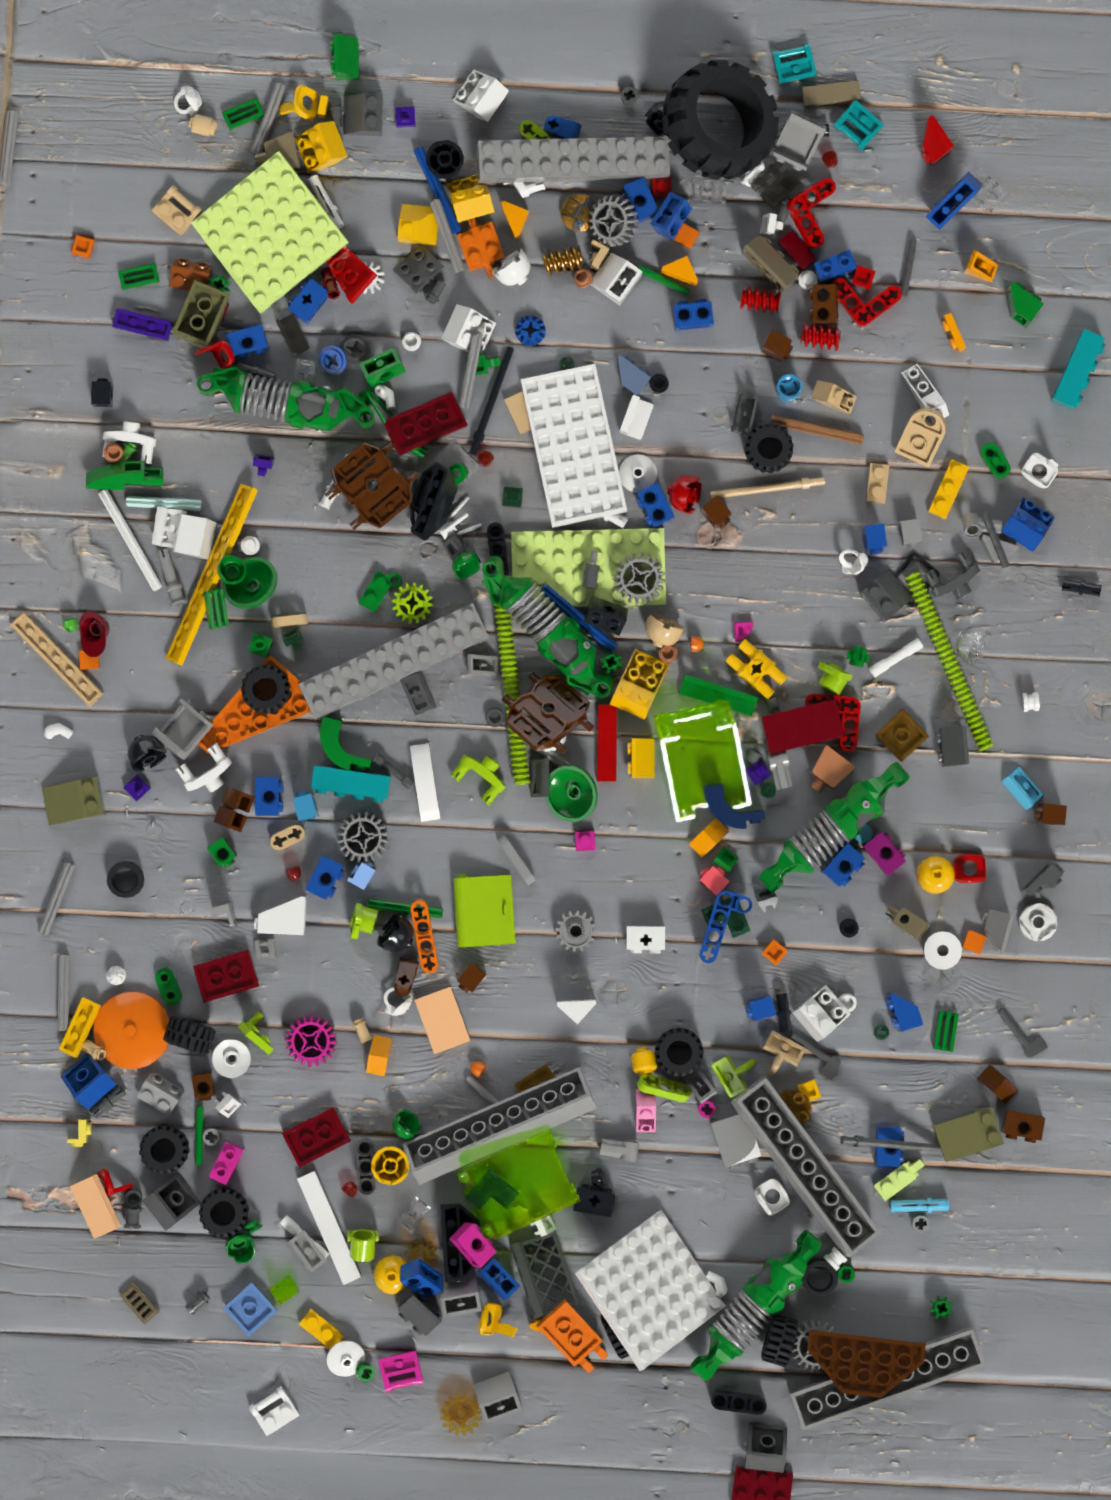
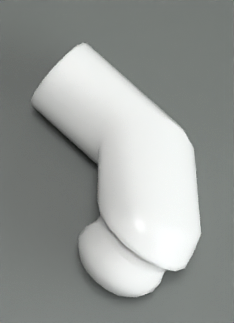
(386, 394)
(719, 1282)

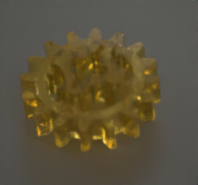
(451, 1416)

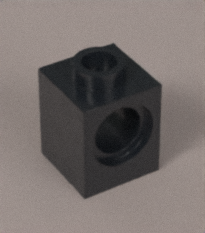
(102, 393)

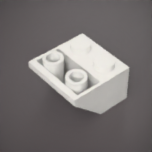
(481, 95)
(616, 278)
(465, 323)
(821, 1013)

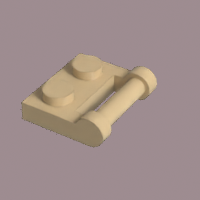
(172, 215)

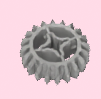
(615, 205)
(630, 564)
(346, 840)
(803, 1333)

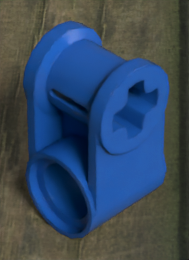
(564, 128)

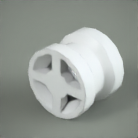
(1030, 702)
(835, 1258)

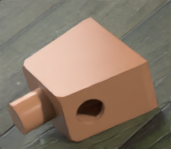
(830, 769)

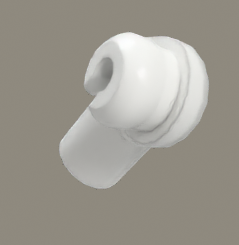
(58, 728)

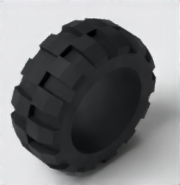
(745, 94)

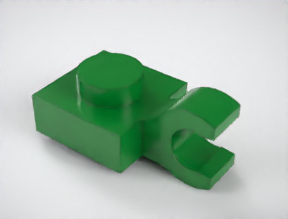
(483, 363)

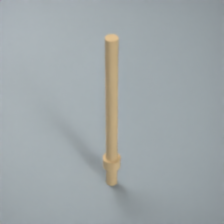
(804, 483)

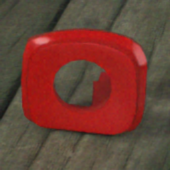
(216, 351)
(980, 874)
(109, 1188)

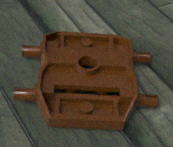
(357, 491)
(554, 692)

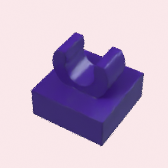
(405, 117)
(263, 463)
(758, 772)
(137, 788)

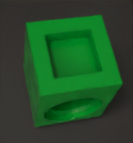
(260, 645)
(214, 849)

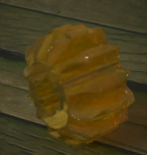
(426, 1250)

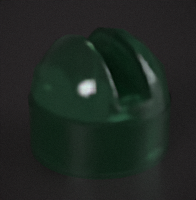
(563, 366)
(771, 790)
(881, 1028)

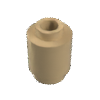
(203, 125)

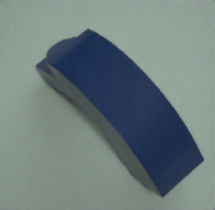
(716, 803)

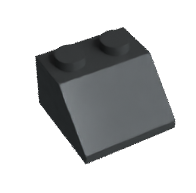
(363, 114)
(886, 595)
(953, 746)
(171, 1202)
(419, 1314)
(766, 1448)

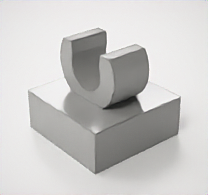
(265, 949)

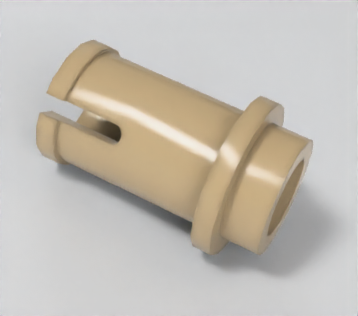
(362, 1030)
(97, 1052)

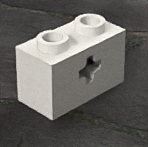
(657, 936)

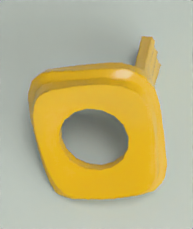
(297, 104)
(494, 1325)

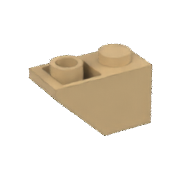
(833, 396)

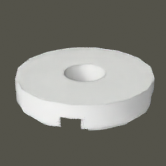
(1049, 922)
(952, 956)

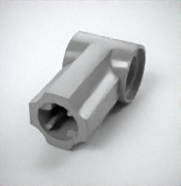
(975, 526)
(779, 765)
(622, 1149)

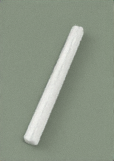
(130, 540)

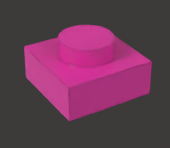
(585, 841)

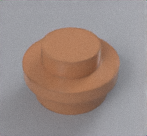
(583, 278)
(113, 452)
(668, 653)

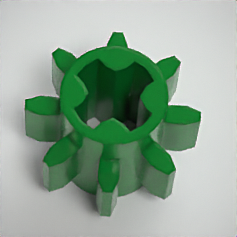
(218, 280)
(858, 656)
(613, 666)
(942, 1312)

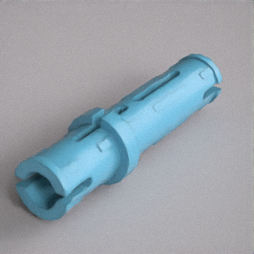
(943, 1205)

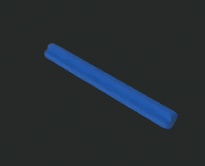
(437, 190)
(571, 612)

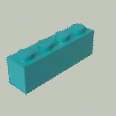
(1078, 369)
(350, 782)

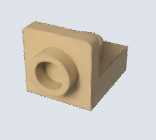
(598, 257)

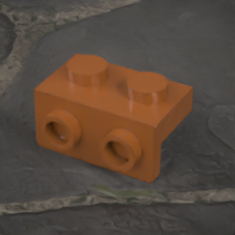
(185, 272)

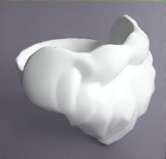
(193, 98)
(748, 177)
(855, 568)
(401, 1009)

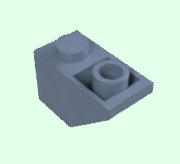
(631, 377)

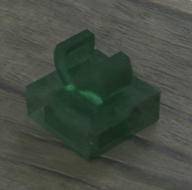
(512, 497)
(293, 638)

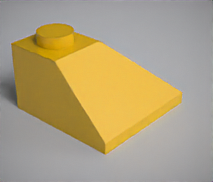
(417, 225)

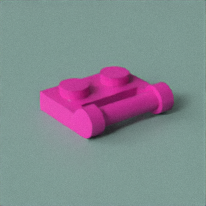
(398, 1365)

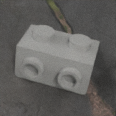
(160, 1093)

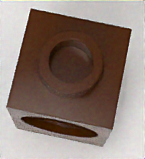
(471, 978)
(203, 1077)

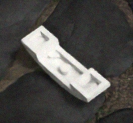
(424, 782)

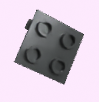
(419, 269)

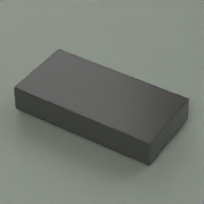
(539, 777)

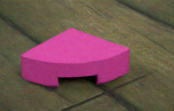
(742, 630)

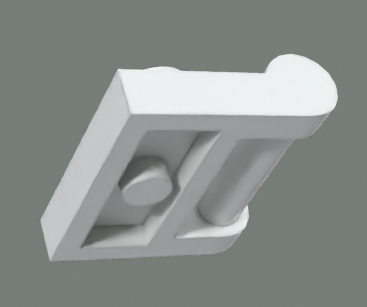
(276, 1417)

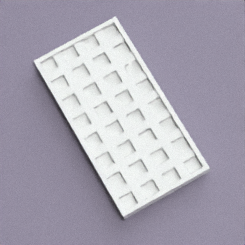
(573, 445)

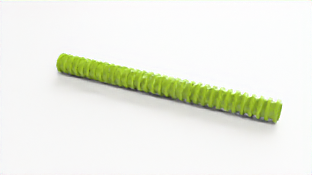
(949, 661)
(511, 689)

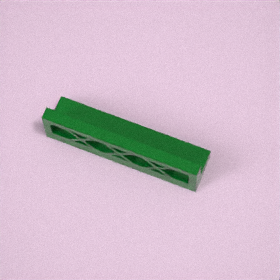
(711, 692)

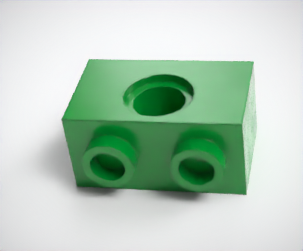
(382, 367)

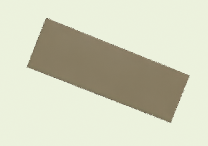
(831, 93)

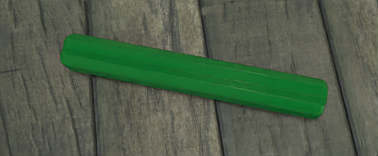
(402, 907)

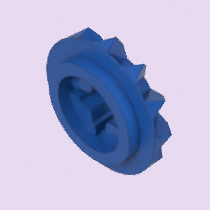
(523, 336)
(325, 360)

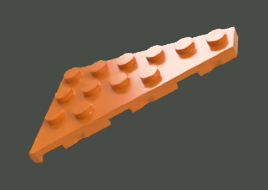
(241, 722)

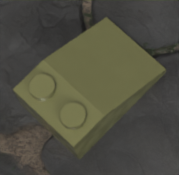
(201, 315)
(73, 801)
(968, 1134)

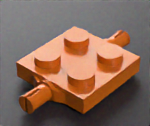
(481, 246)

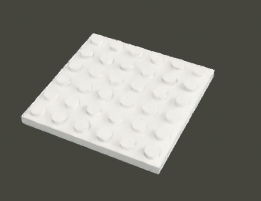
(650, 1290)

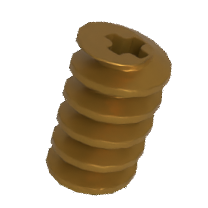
(562, 260)

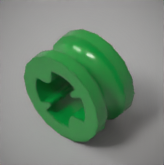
(253, 1226)
(852, 1274)
(370, 1372)

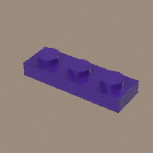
(142, 324)

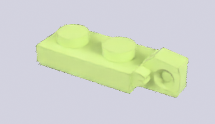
(898, 1179)

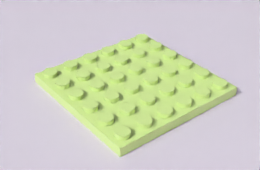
(270, 232)

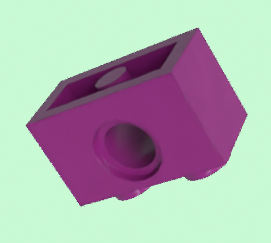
(874, 847)

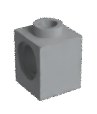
(911, 533)

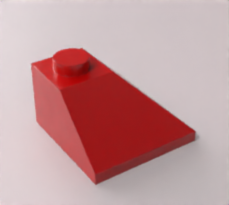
(935, 142)

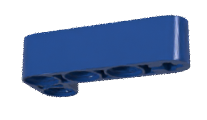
(720, 927)

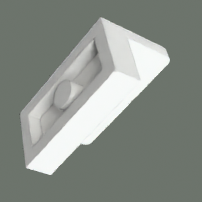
(636, 418)

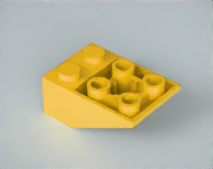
(639, 684)

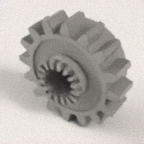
(576, 920)

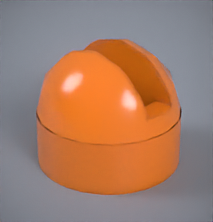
(696, 643)
(478, 1068)

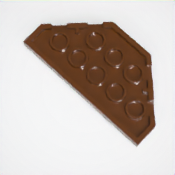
(865, 1363)

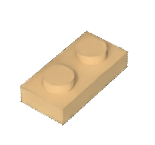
(877, 483)

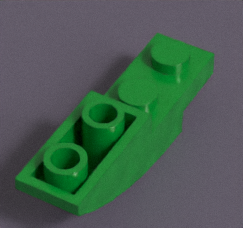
(117, 474)

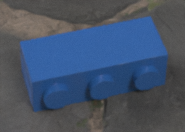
(954, 200)

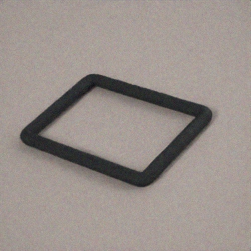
(922, 561)

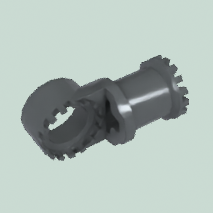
(132, 1210)

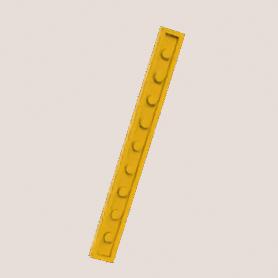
(209, 577)

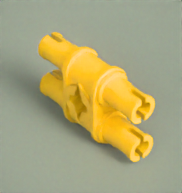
(756, 680)

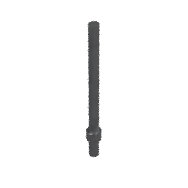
(861, 1141)

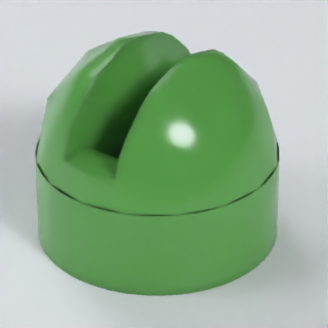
(70, 625)

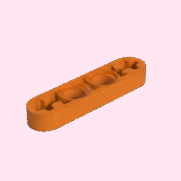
(422, 936)

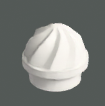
(116, 975)

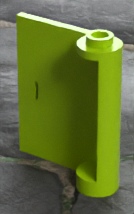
(480, 911)

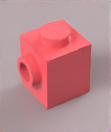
(714, 879)

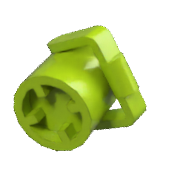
(834, 677)
(362, 920)
(362, 1244)

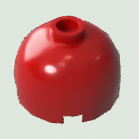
(684, 493)

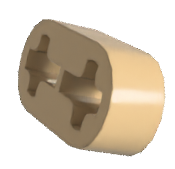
(288, 621)
(290, 841)

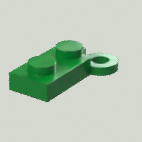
(378, 589)

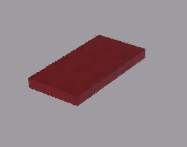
(425, 423)
(802, 726)

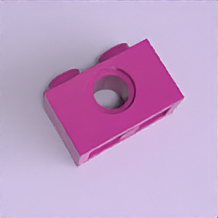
(226, 1162)
(463, 1241)

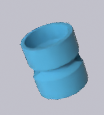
(788, 388)

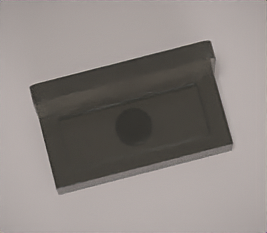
(293, 335)

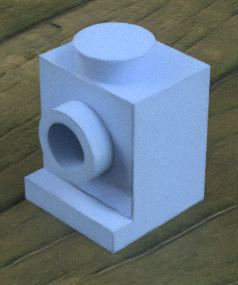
(362, 874)

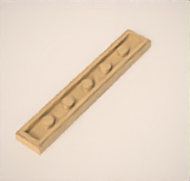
(56, 659)

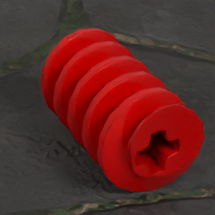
(760, 300)
(820, 336)

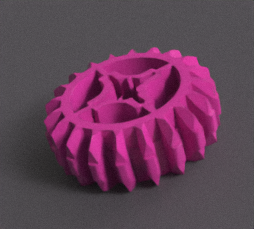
(300, 1054)

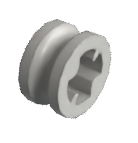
(208, 1141)
(924, 1227)

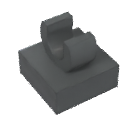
(454, 546)
(766, 898)

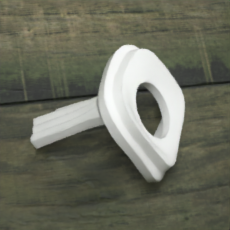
(1050, 465)
(772, 1209)

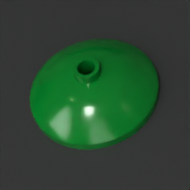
(259, 575)
(562, 795)

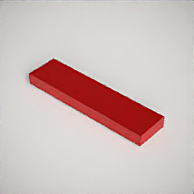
(607, 743)

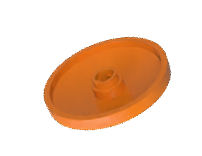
(131, 1030)

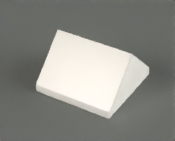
(194, 536)
(576, 1008)

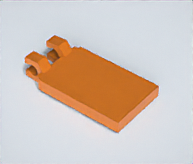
(572, 1335)

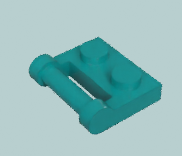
(795, 69)
(862, 120)

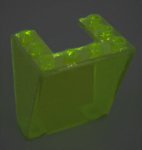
(699, 750)
(532, 1171)

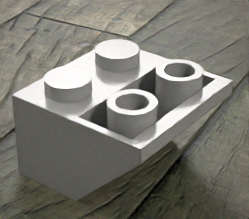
(461, 1296)
(498, 1397)

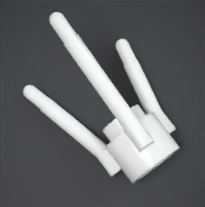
(449, 528)

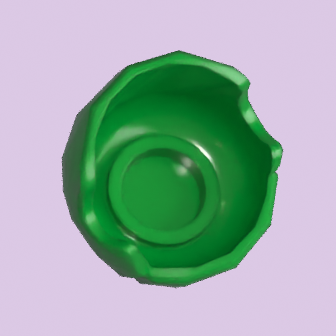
(466, 565)
(231, 570)
(406, 1124)
(240, 1248)

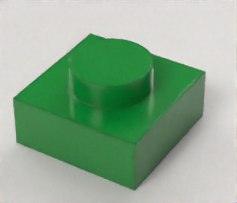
(726, 859)

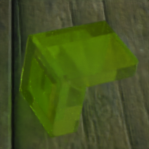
(284, 1290)

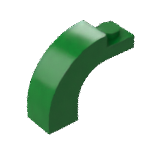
(330, 742)

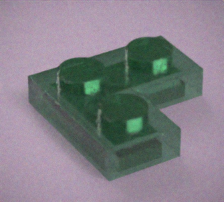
(736, 923)
(492, 1186)

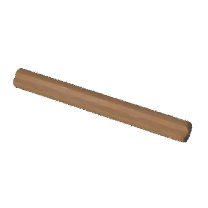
(817, 429)

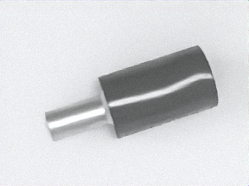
(591, 572)

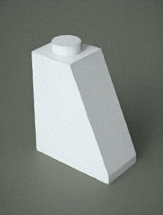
(283, 919)

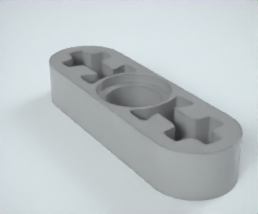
(516, 860)

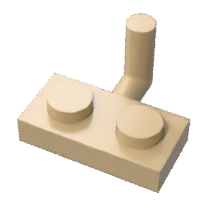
(784, 1050)

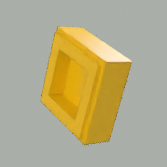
(323, 107)
(810, 1089)

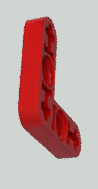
(805, 206)
(860, 307)
(846, 715)

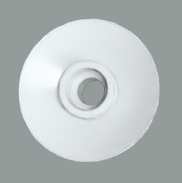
(637, 483)
(221, 1058)
(345, 1351)

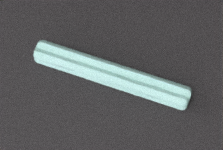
(170, 503)

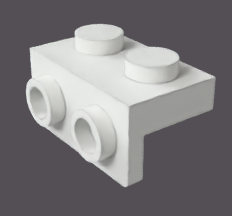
(166, 526)

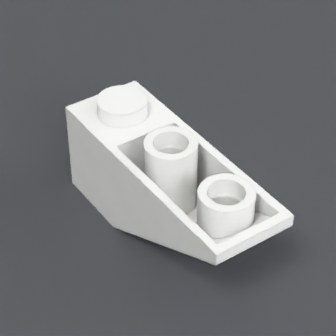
(924, 391)

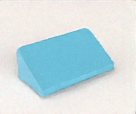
(1022, 788)

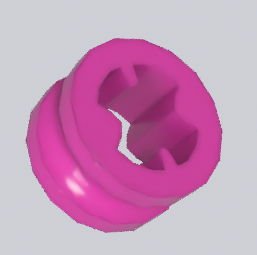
(702, 1113)

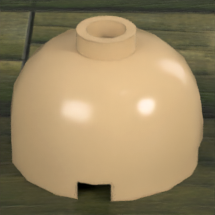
(663, 630)

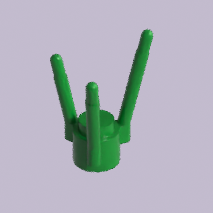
(371, 400)

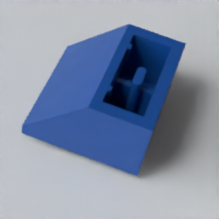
(1028, 524)
(904, 1013)

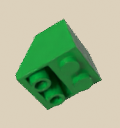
(346, 57)
(1022, 304)

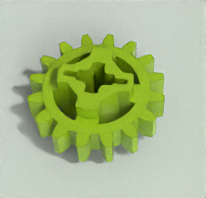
(403, 602)

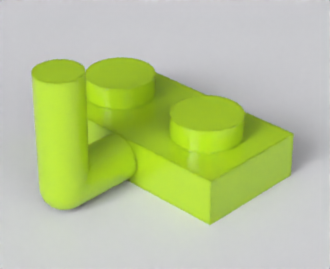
(253, 1033)
(731, 1076)

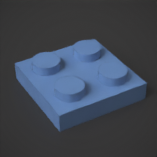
(250, 1309)

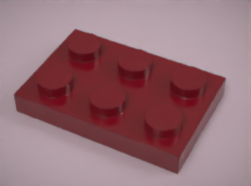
(226, 976)
(316, 1137)
(761, 1485)

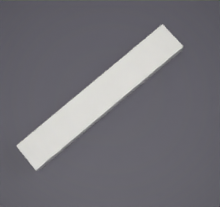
(329, 1227)

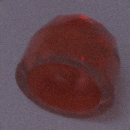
(830, 159)
(485, 454)
(293, 873)
(350, 1189)

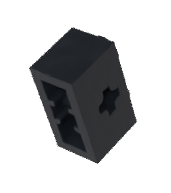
(606, 615)
(601, 1208)

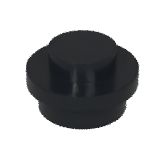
(659, 383)
(848, 927)
(598, 1177)

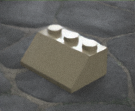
(770, 263)

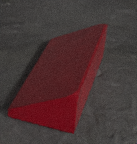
(797, 250)

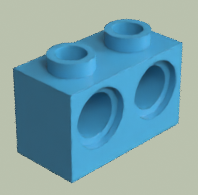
(305, 806)

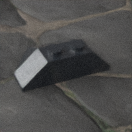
(432, 500)
(455, 1264)

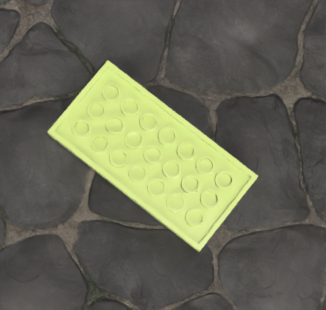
(561, 557)

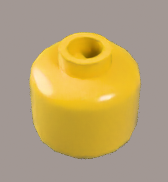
(643, 1061)

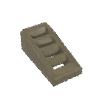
(154, 1310)

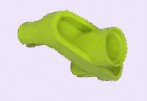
(486, 769)

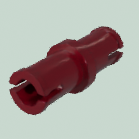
(330, 283)

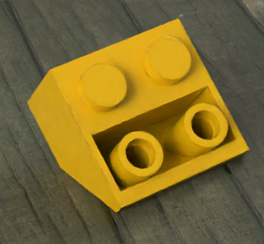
(321, 146)
(469, 198)
(642, 758)

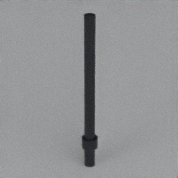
(478, 435)

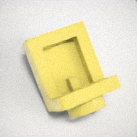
(84, 1131)

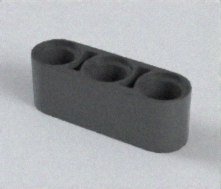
(361, 1175)

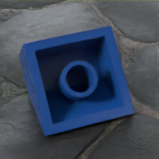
(88, 1081)

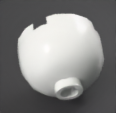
(513, 269)

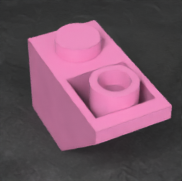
(645, 1112)

